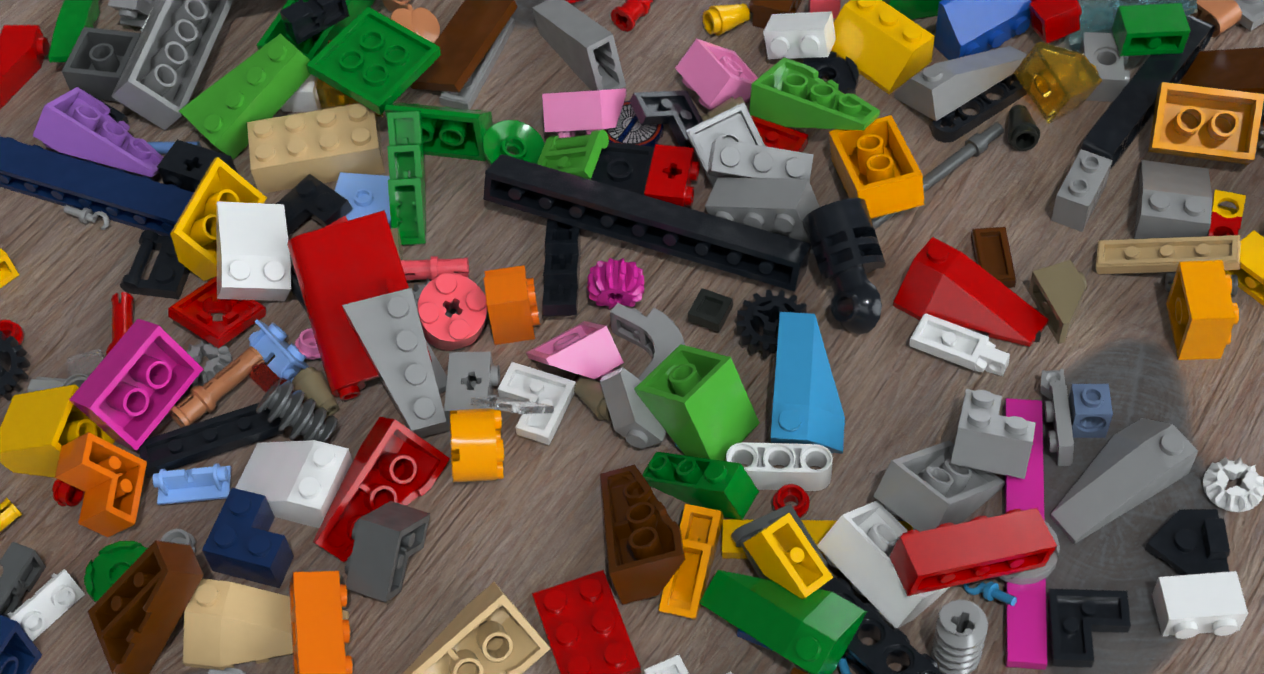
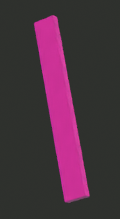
(1027, 618)

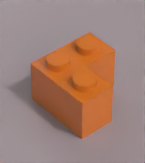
(511, 304)
(108, 478)

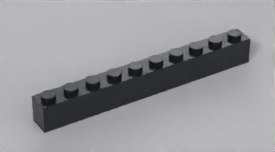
(647, 222)

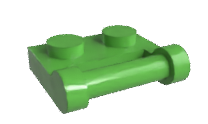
(574, 154)

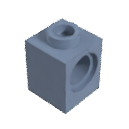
(1090, 410)

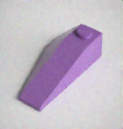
(84, 129)

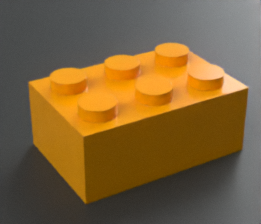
(1206, 123)
(877, 167)

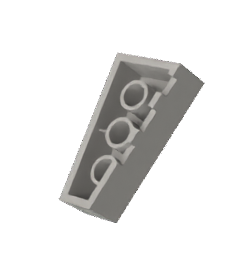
(398, 350)

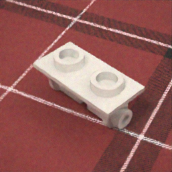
(47, 604)

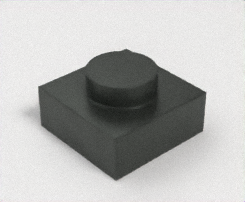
(710, 310)

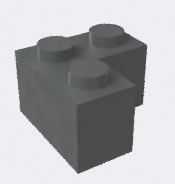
(382, 549)

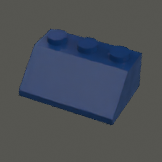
(978, 25)

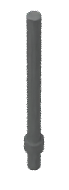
(973, 147)

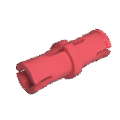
(434, 267)

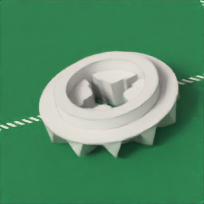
(1236, 498)

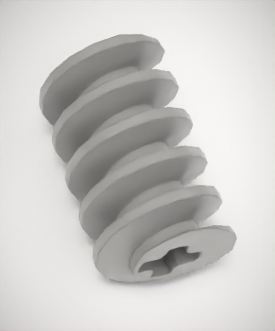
(959, 637)

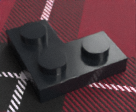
(667, 108)
(313, 200)
(1076, 615)

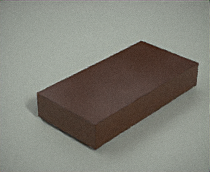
(994, 253)

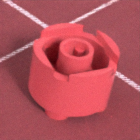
(446, 293)

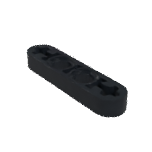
(986, 107)

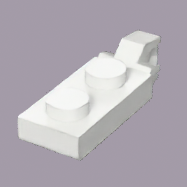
(958, 345)

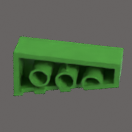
(248, 94)

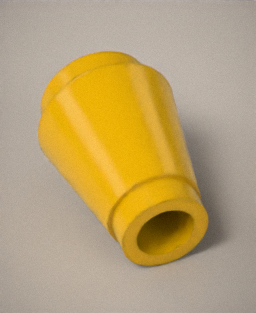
(723, 18)

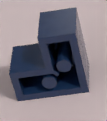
(242, 541)

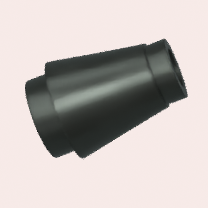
(1022, 130)

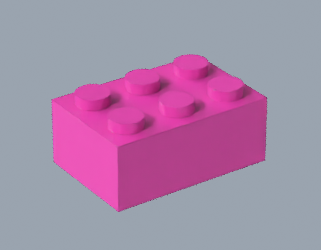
(136, 384)

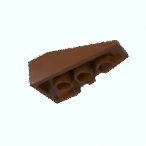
(640, 536)

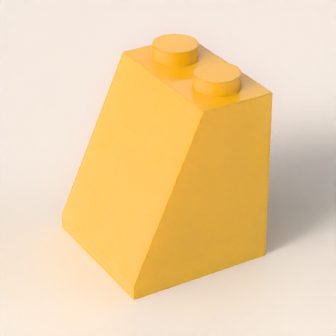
(38, 428)

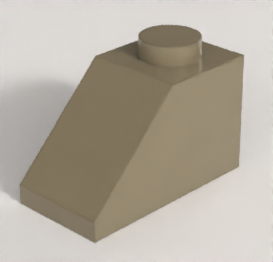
(1058, 295)

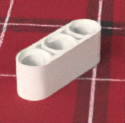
(794, 458)

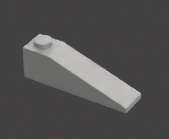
(956, 81)

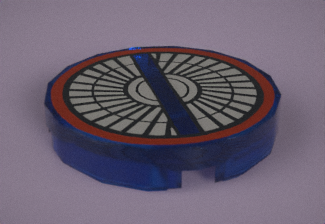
(631, 131)

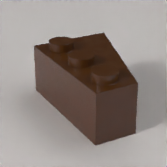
(145, 606)

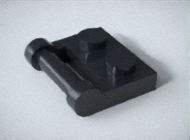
(167, 274)

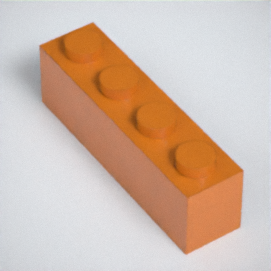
(318, 623)

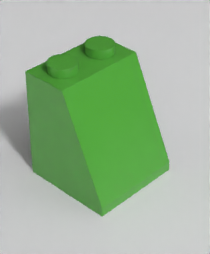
(699, 402)

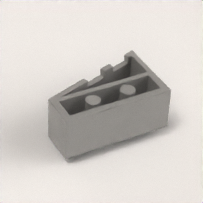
(765, 204)

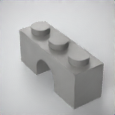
(756, 161)

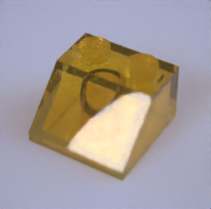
(1057, 79)

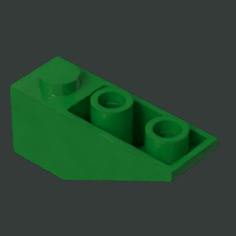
(703, 482)

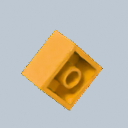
(1201, 310)

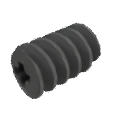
(295, 413)

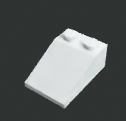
(252, 252)
(297, 478)

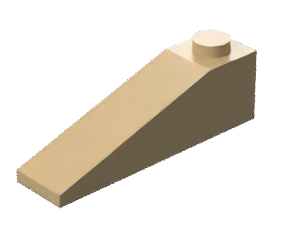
(235, 625)
(483, 639)

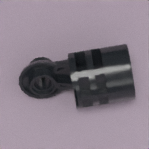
(845, 253)

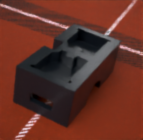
(309, 18)

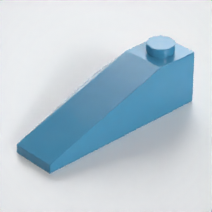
(804, 388)

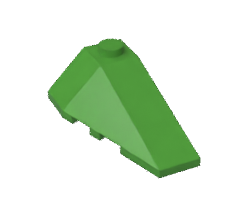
(798, 98)

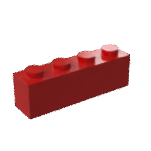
(972, 550)

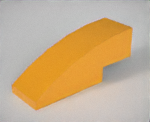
(700, 539)

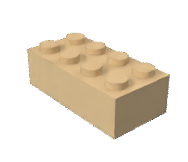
(314, 143)

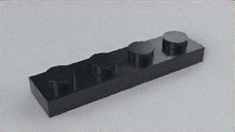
(207, 439)

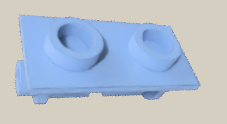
(271, 342)
(192, 484)

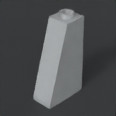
(581, 44)

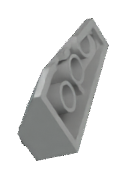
(1123, 475)

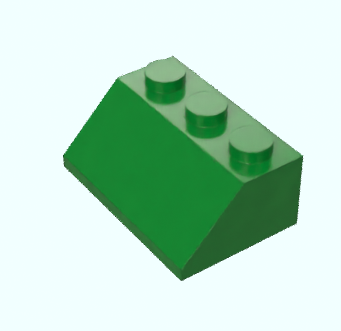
(450, 130)

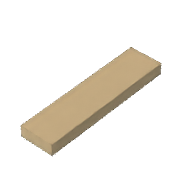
(1165, 253)

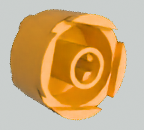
(476, 445)

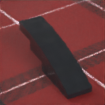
(561, 269)

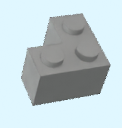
(992, 440)

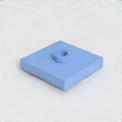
(365, 194)

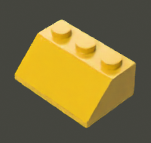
(882, 43)
(196, 228)

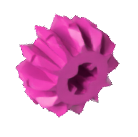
(615, 283)

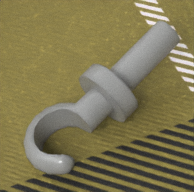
(86, 215)

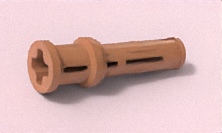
(204, 397)

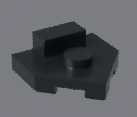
(1193, 542)

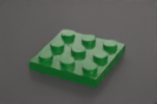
(374, 60)

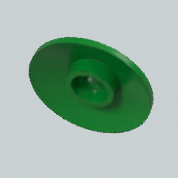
(512, 137)

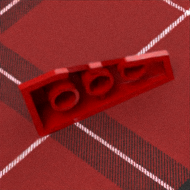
(963, 293)
(387, 468)

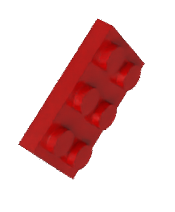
(586, 627)

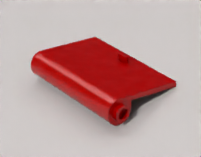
(339, 268)

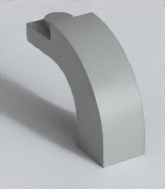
(653, 333)

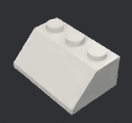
(861, 550)

